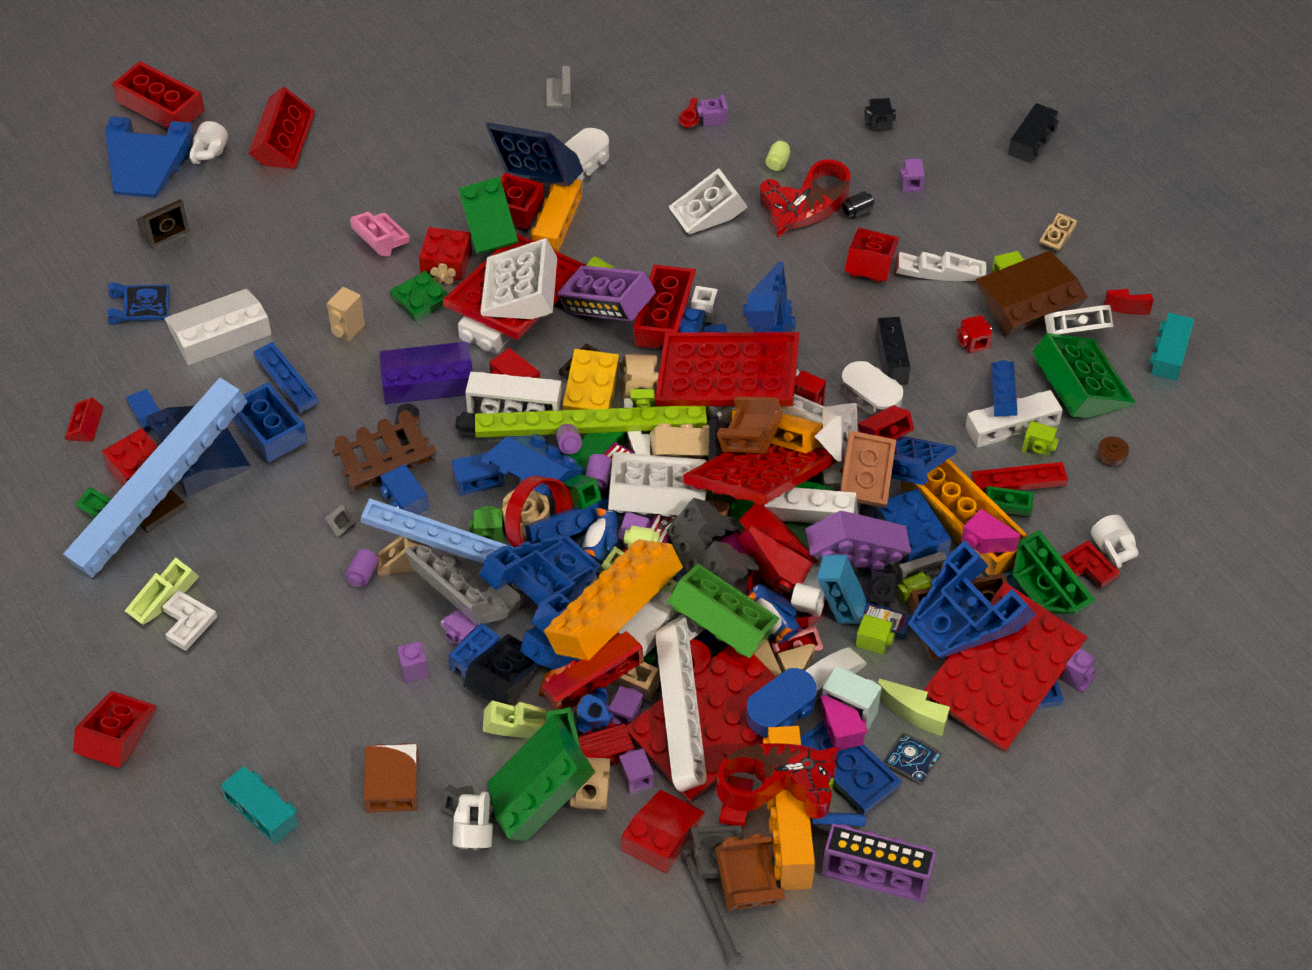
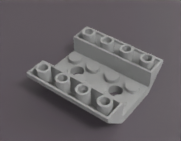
(461, 584)

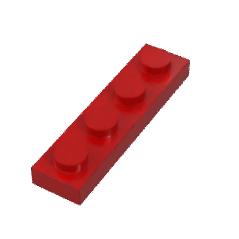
(1022, 477)

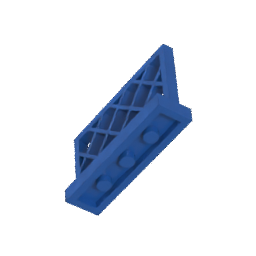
(912, 455)

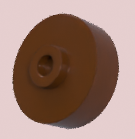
(1113, 451)

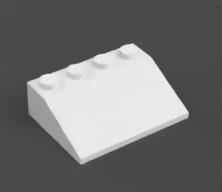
(520, 282)
(218, 326)
(651, 484)

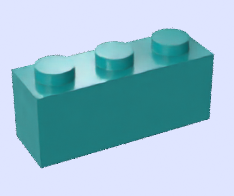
(1171, 346)
(260, 804)

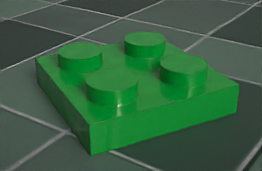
(419, 296)

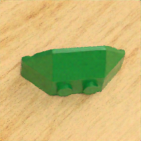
(1048, 578)

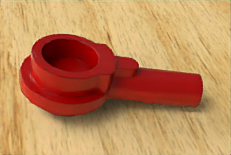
(689, 116)

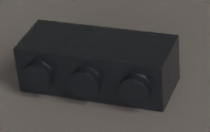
(1033, 133)
(893, 349)

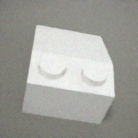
(708, 204)
(649, 620)

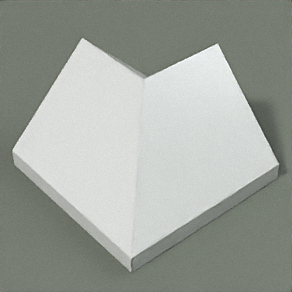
(836, 426)

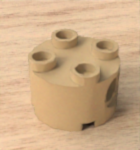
(637, 373)
(534, 509)
(595, 791)

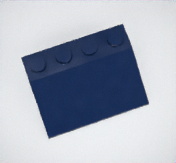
(534, 155)
(217, 463)

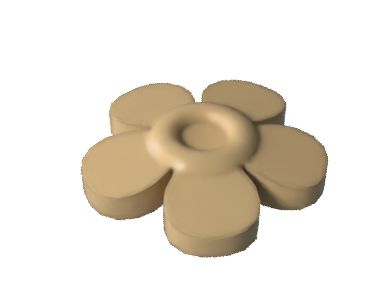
(443, 274)

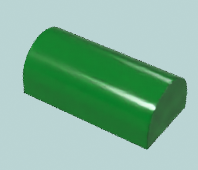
(1011, 500)

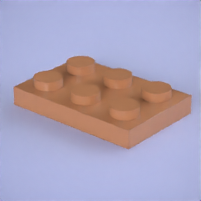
(868, 468)

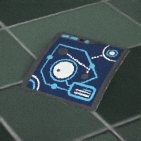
(912, 758)

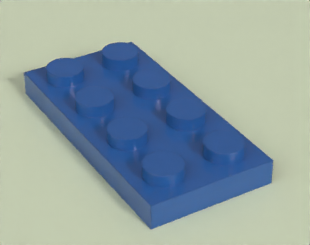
(858, 771)

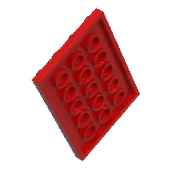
(468, 294)
(727, 365)
(758, 475)
(1006, 679)
(722, 710)

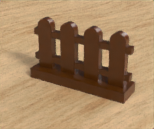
(357, 478)

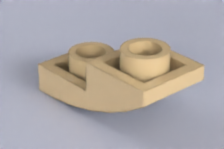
(1058, 232)

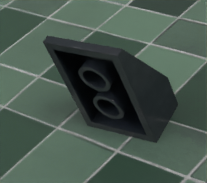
(501, 672)

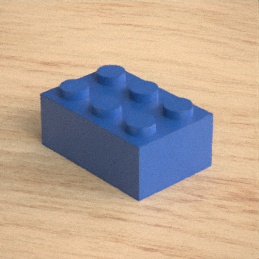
(270, 423)
(923, 527)

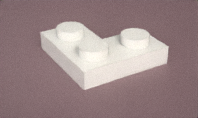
(192, 619)

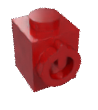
(974, 334)

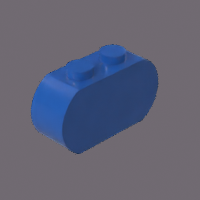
(782, 701)

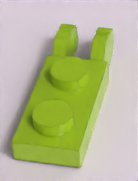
(643, 397)

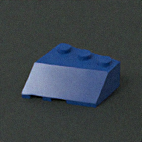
(530, 457)

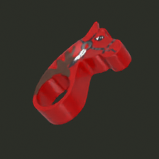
(810, 204)
(780, 767)

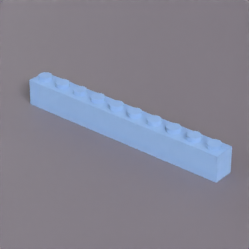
(155, 478)

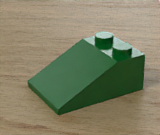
(488, 215)

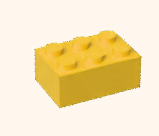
(591, 380)

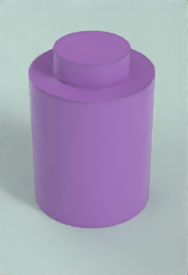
(568, 438)
(599, 468)
(361, 568)

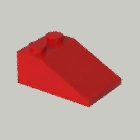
(871, 254)
(771, 525)
(776, 563)
(112, 729)
(660, 830)

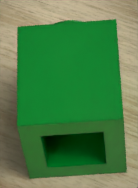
(583, 491)

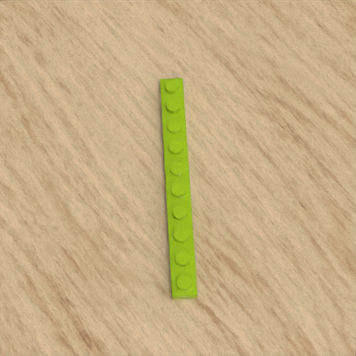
(587, 420)

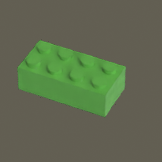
(723, 610)

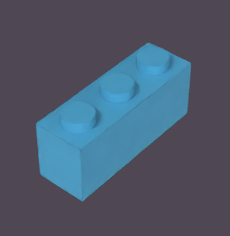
(842, 589)

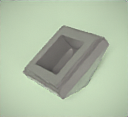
(340, 520)

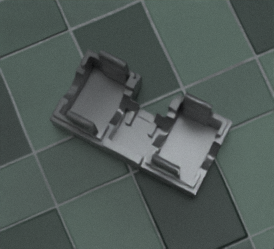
(691, 539)

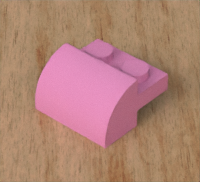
(379, 232)

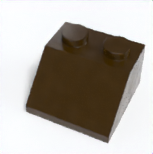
(163, 224)

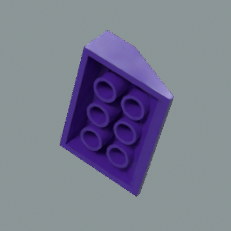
(425, 372)

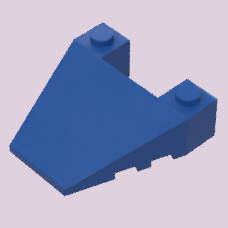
(145, 161)
(768, 302)
(546, 571)
(957, 613)

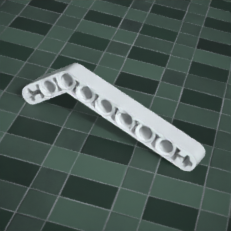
(809, 595)
(681, 702)

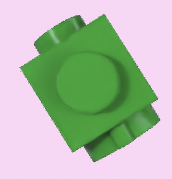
(487, 523)

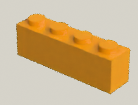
(557, 214)
(796, 433)

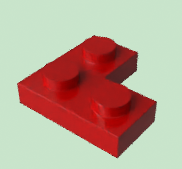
(1091, 562)

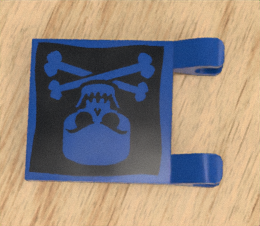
(140, 302)

